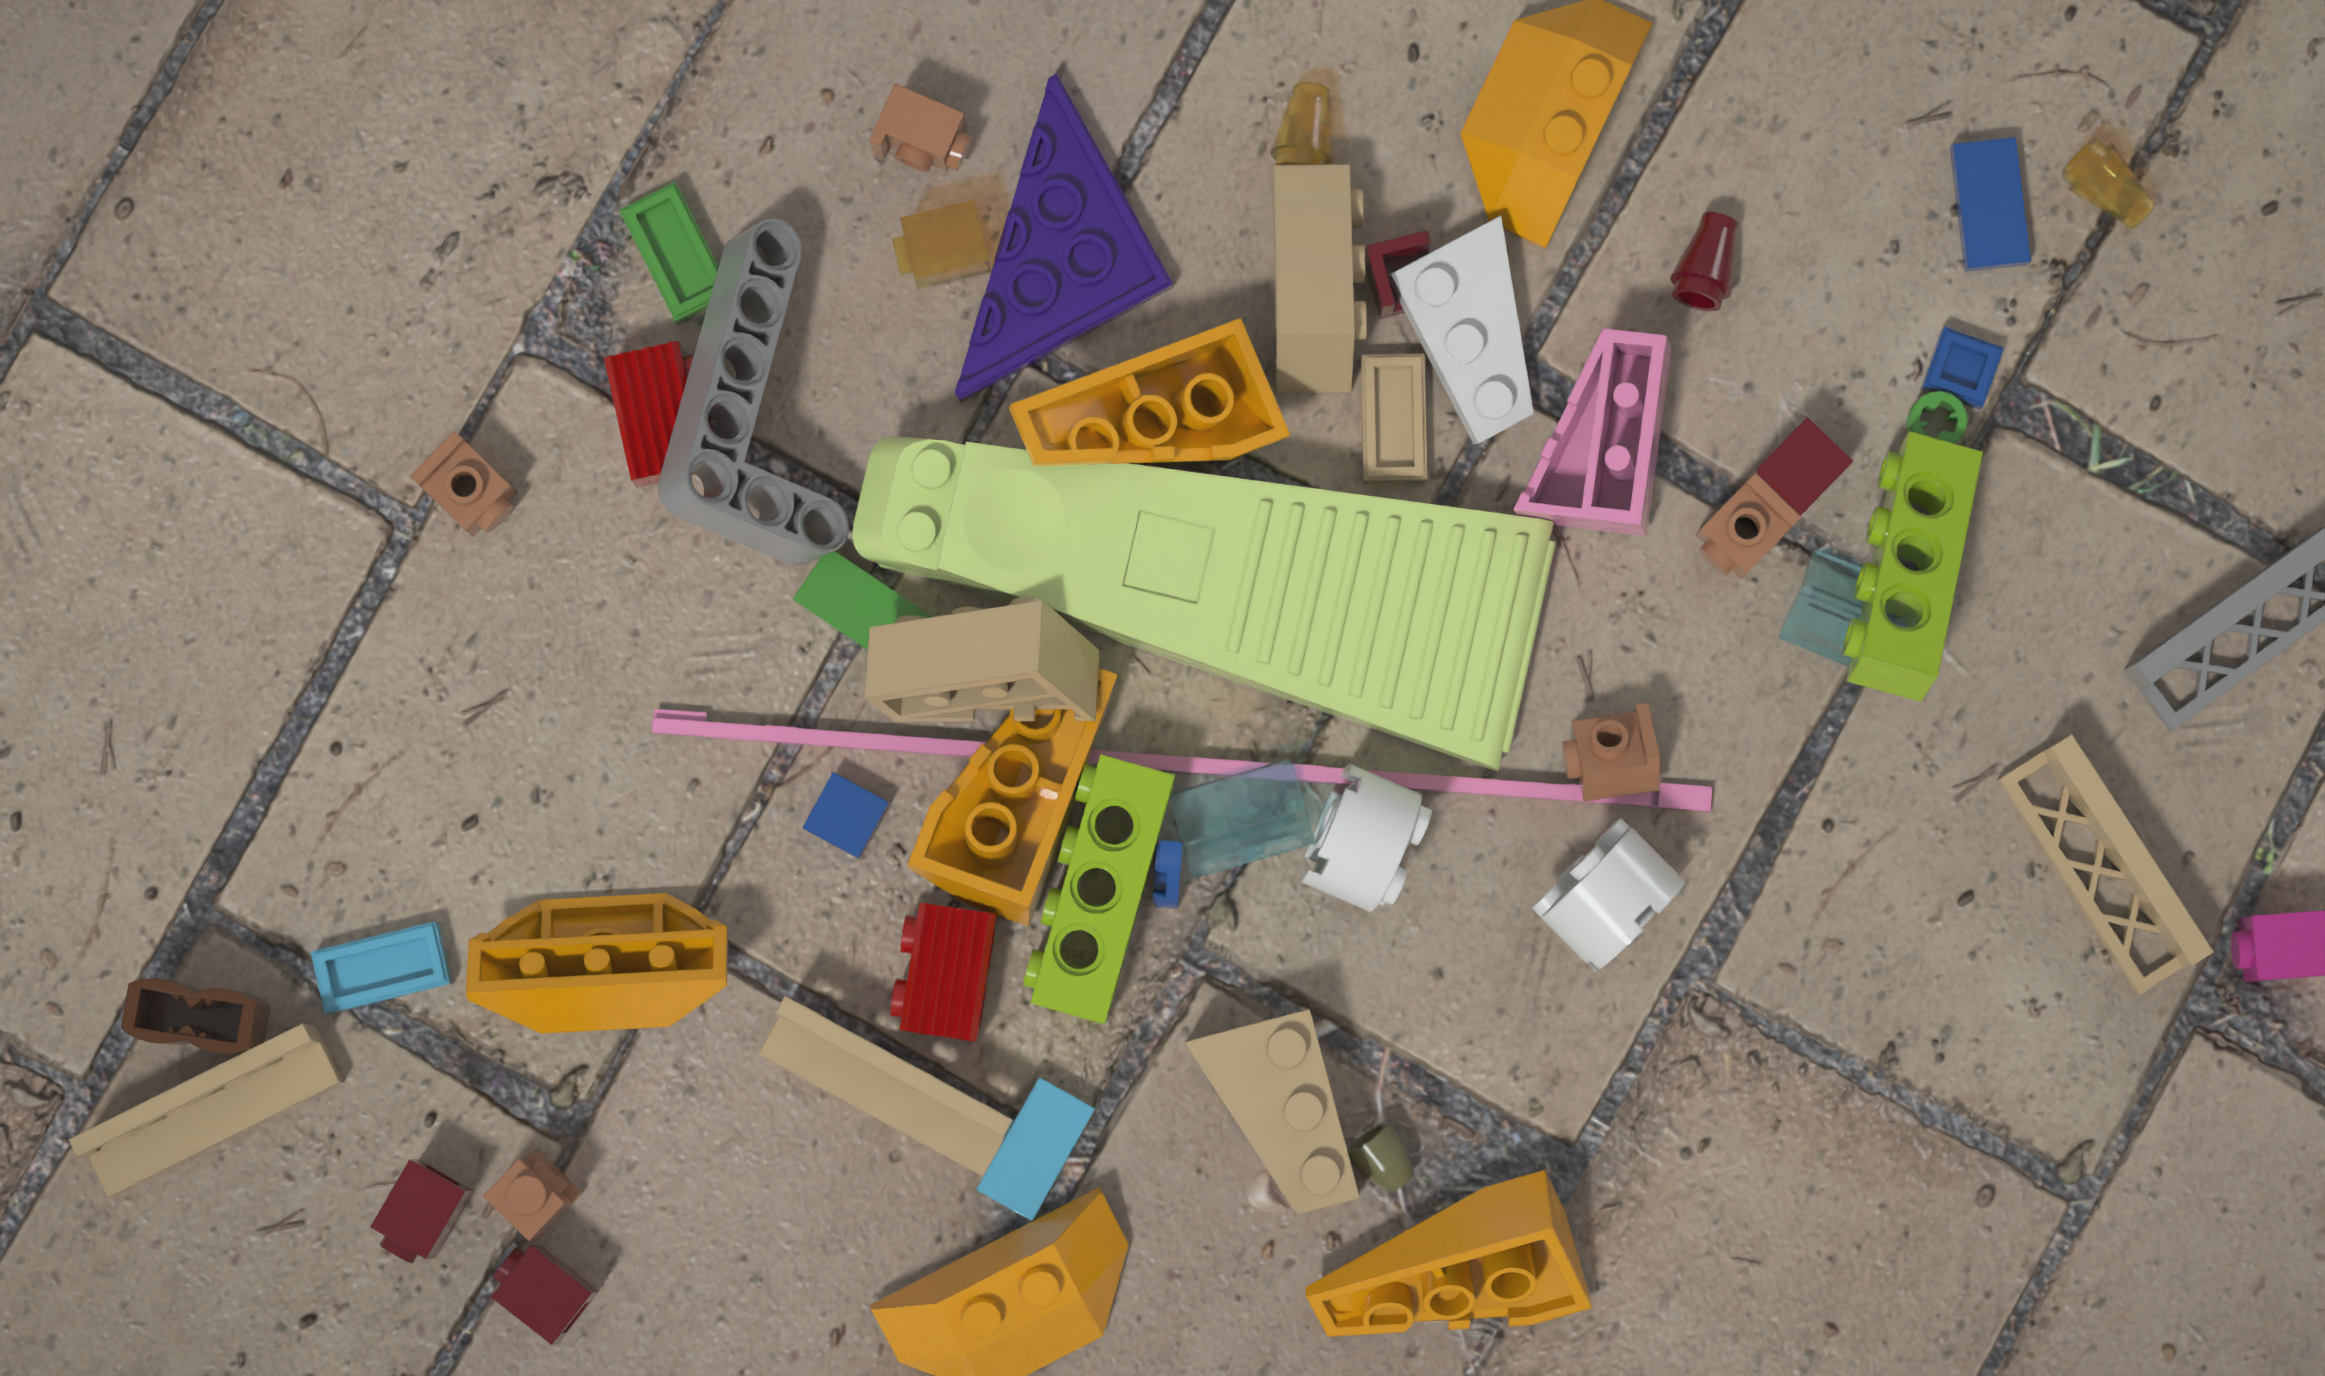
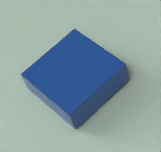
(1962, 367)
(846, 815)

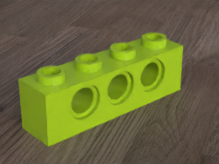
(1944, 482)
(1091, 989)

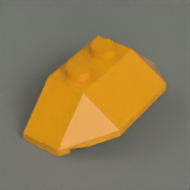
(1547, 110)
(598, 963)
(1014, 1298)

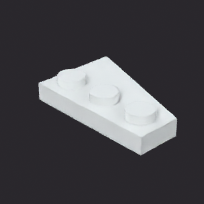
(1470, 328)

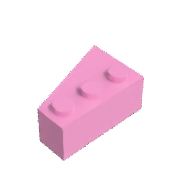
(1606, 444)

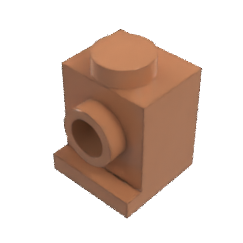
(921, 132)
(445, 467)
(1769, 512)
(1613, 755)
(532, 1195)

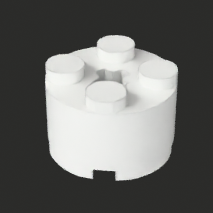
(1364, 840)
(1608, 895)

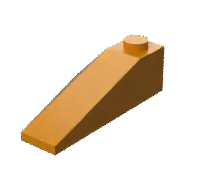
(1168, 405)
(1008, 809)
(1480, 1258)

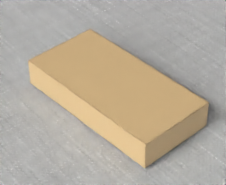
(1393, 418)

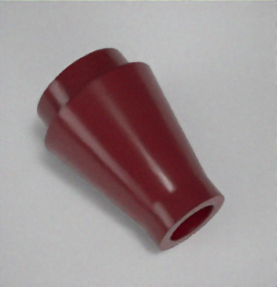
(1706, 266)

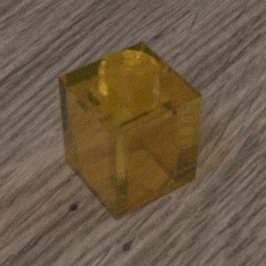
(942, 245)

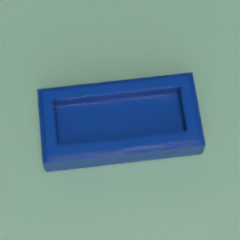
(1990, 204)

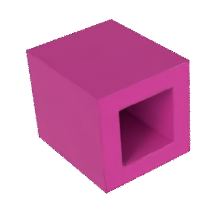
(2280, 946)

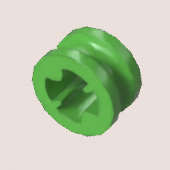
(1928, 404)

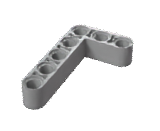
(735, 407)

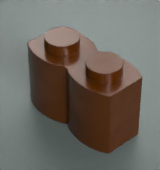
(183, 1015)

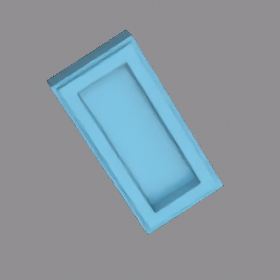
(381, 968)
(1035, 1149)

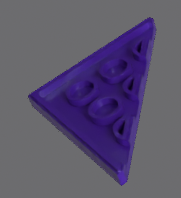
(1064, 255)

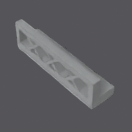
(2223, 617)

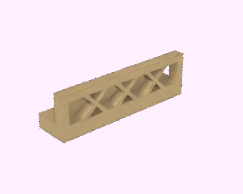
(2125, 852)
(885, 1086)
(208, 1109)

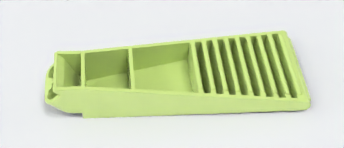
(1302, 592)

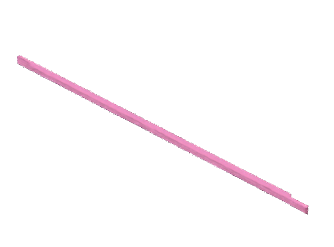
(695, 724)

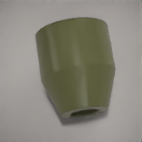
(1382, 1157)

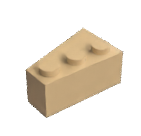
(1316, 278)
(981, 660)
(1284, 1106)

